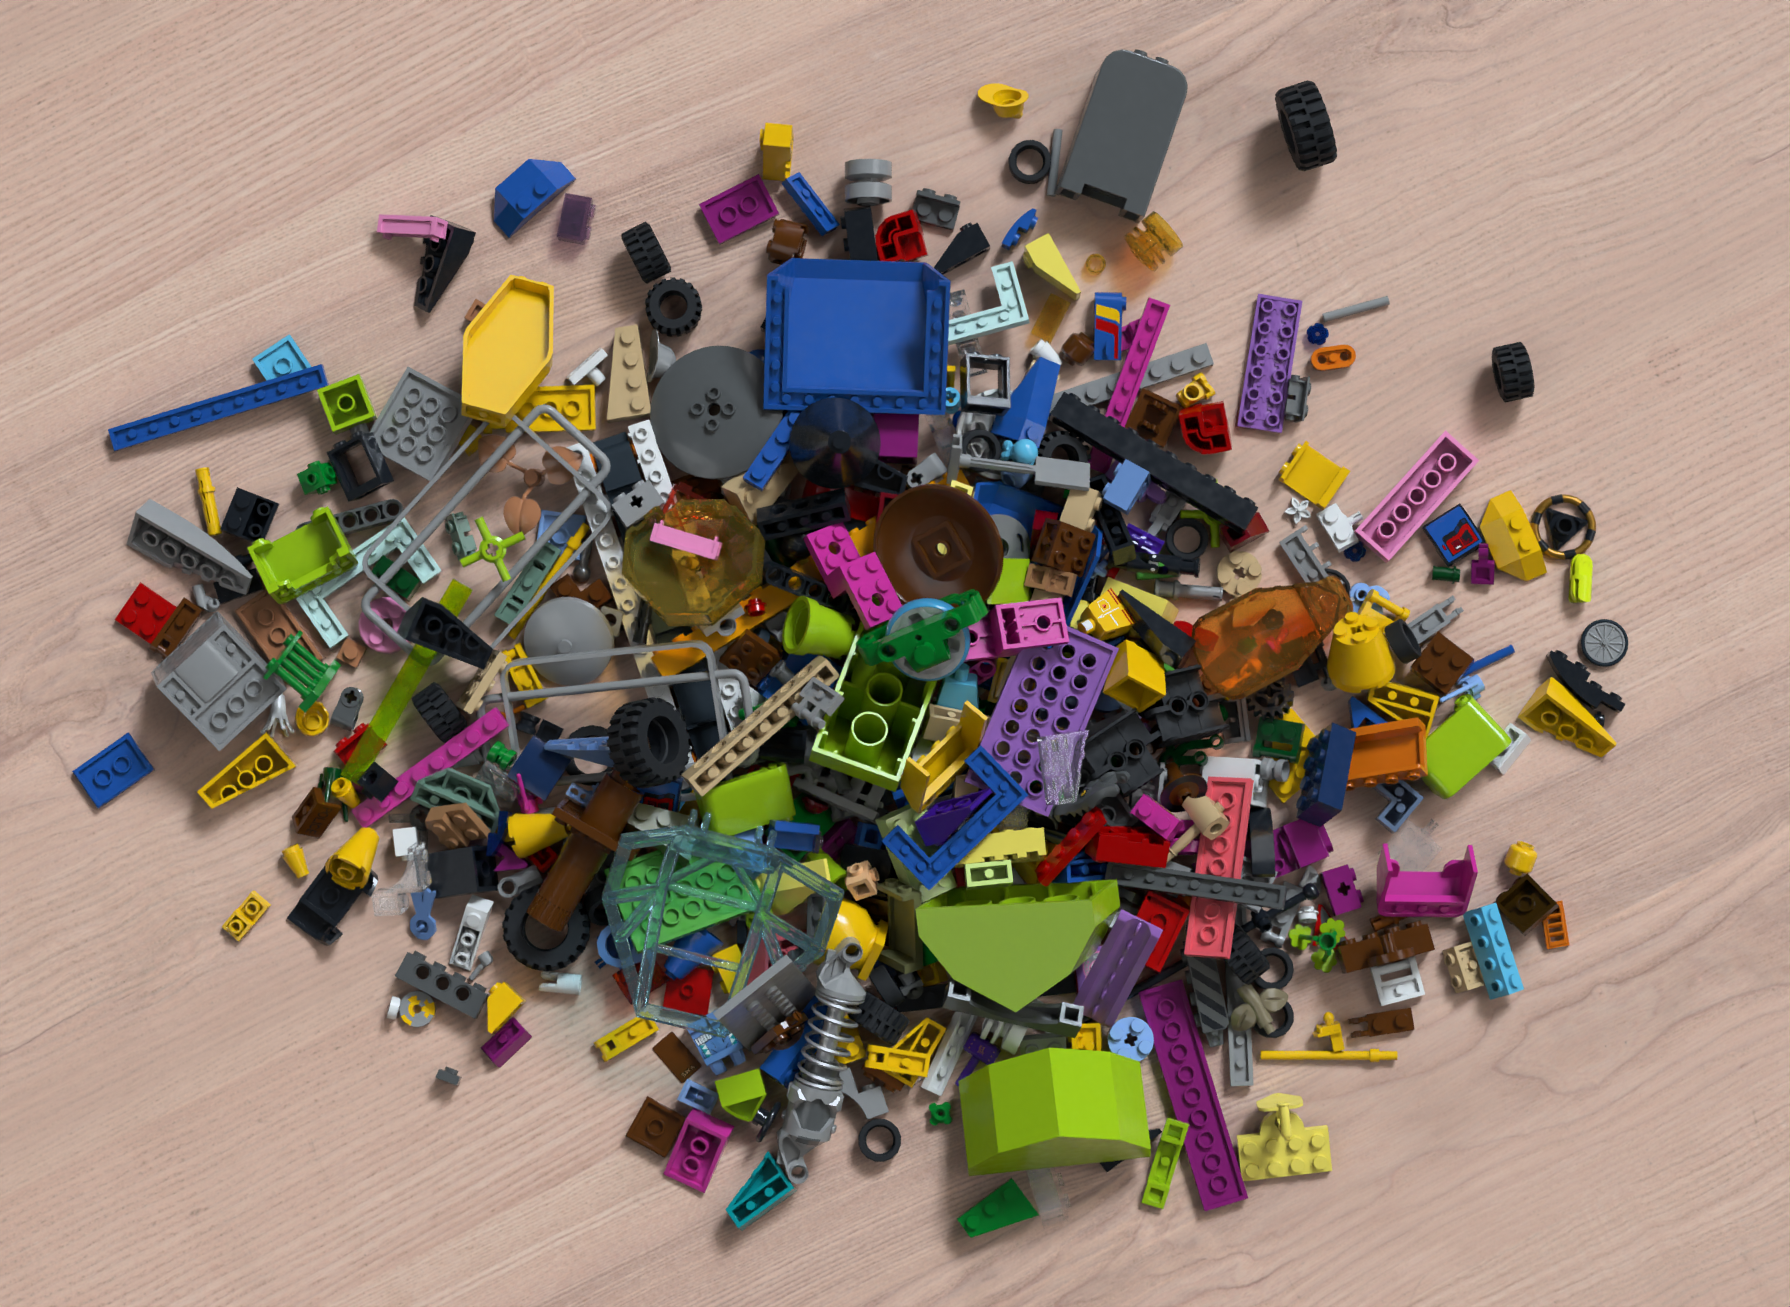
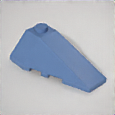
(587, 749)

